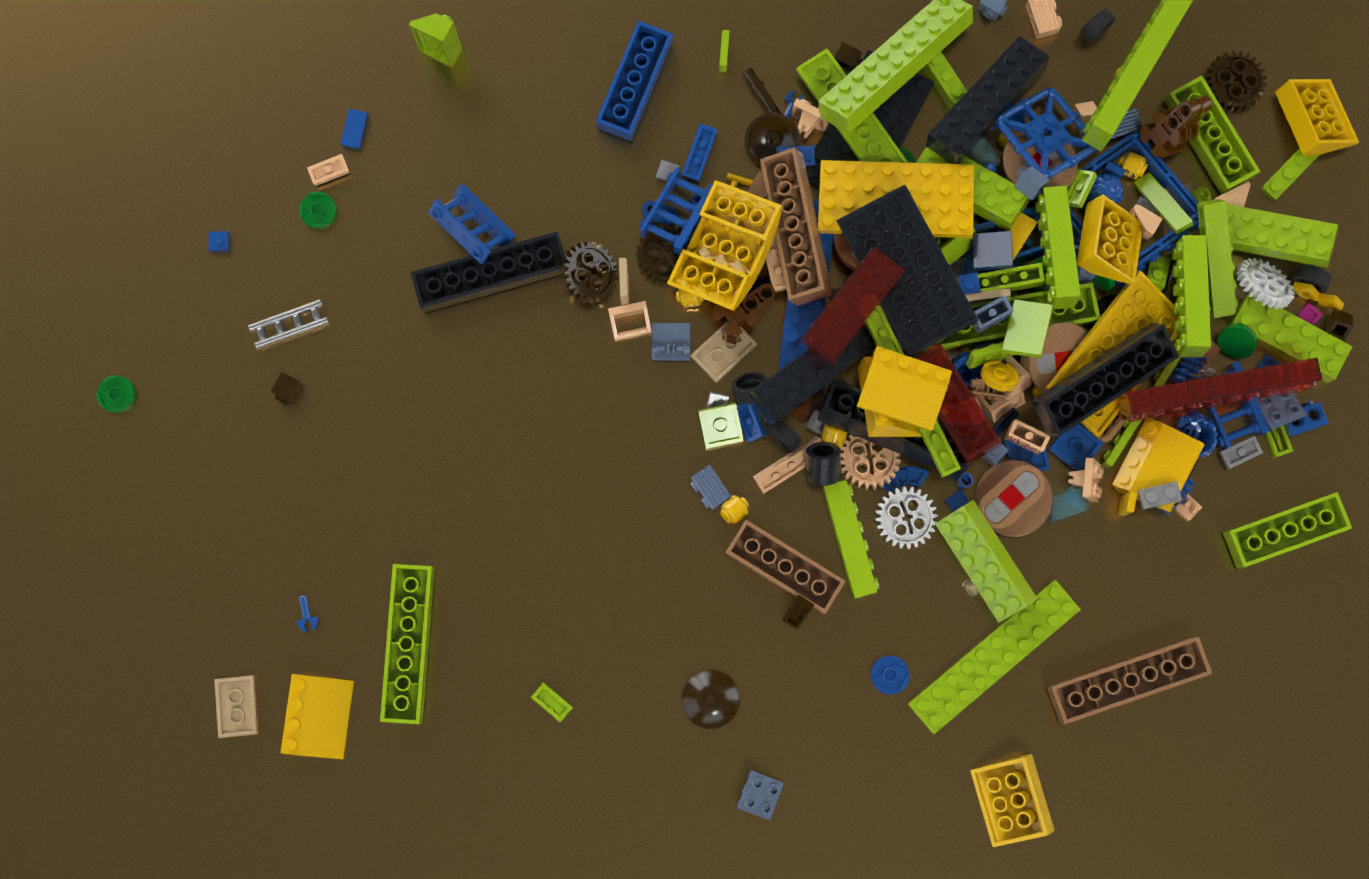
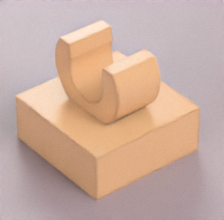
(1188, 508)

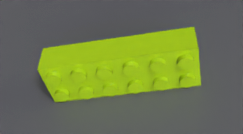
(1217, 140)
(993, 195)
(1282, 236)
(1058, 247)
(1191, 296)
(1291, 336)
(1287, 530)
(986, 561)

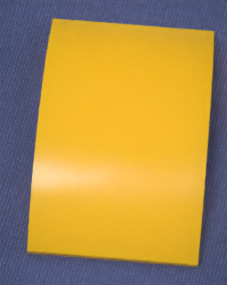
(727, 246)

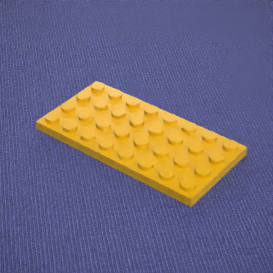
(939, 190)
(1127, 314)

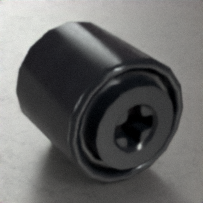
(823, 463)

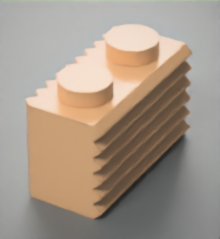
(1043, 17)
(1027, 437)

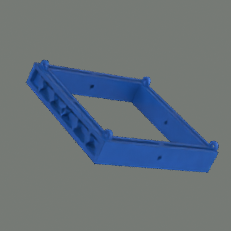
(1164, 176)

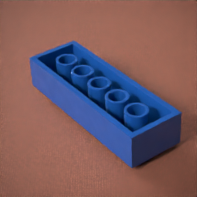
(634, 80)

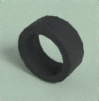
(1097, 25)
(1312, 275)
(742, 384)
(783, 435)

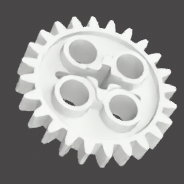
(1265, 283)
(923, 511)

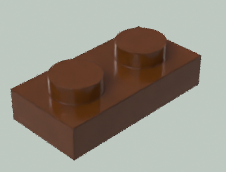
(805, 410)

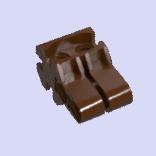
(1175, 126)
(742, 315)

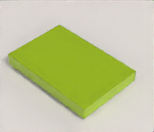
(1027, 328)

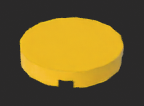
(999, 376)

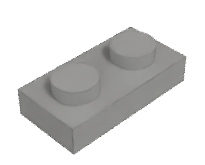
(1240, 452)
(1159, 495)

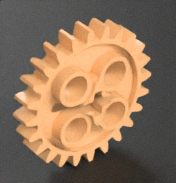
(852, 461)

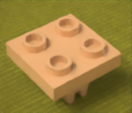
(808, 117)
(1089, 480)

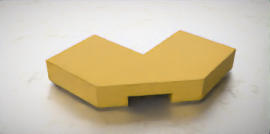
(1324, 300)

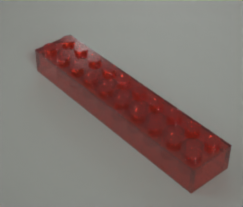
(1220, 389)

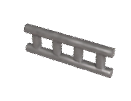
(282, 334)

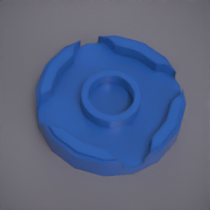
(890, 675)

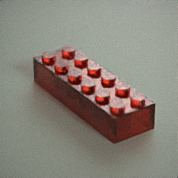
(852, 306)
(961, 413)

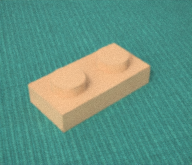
(328, 170)

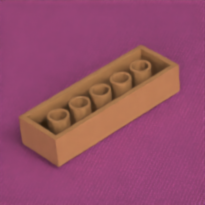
(784, 566)

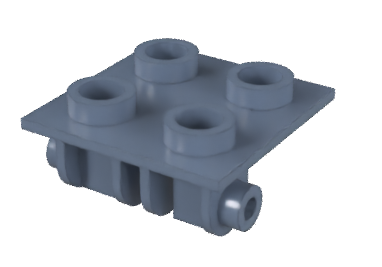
(671, 341)
(1281, 409)
(760, 795)

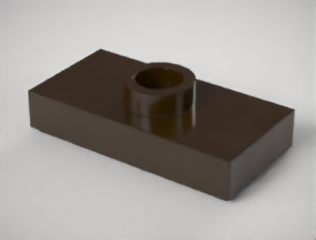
(798, 612)

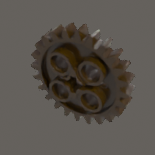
(1249, 71)
(594, 257)
(651, 262)

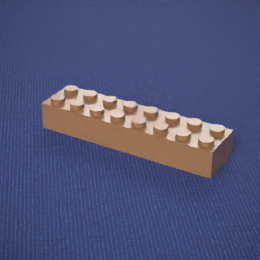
(797, 229)
(1129, 680)

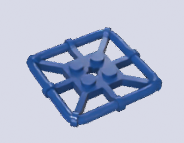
(1035, 131)

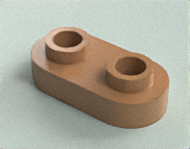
(1112, 429)

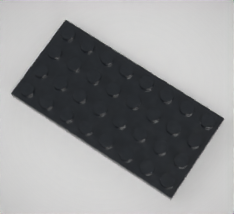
(895, 116)
(927, 298)

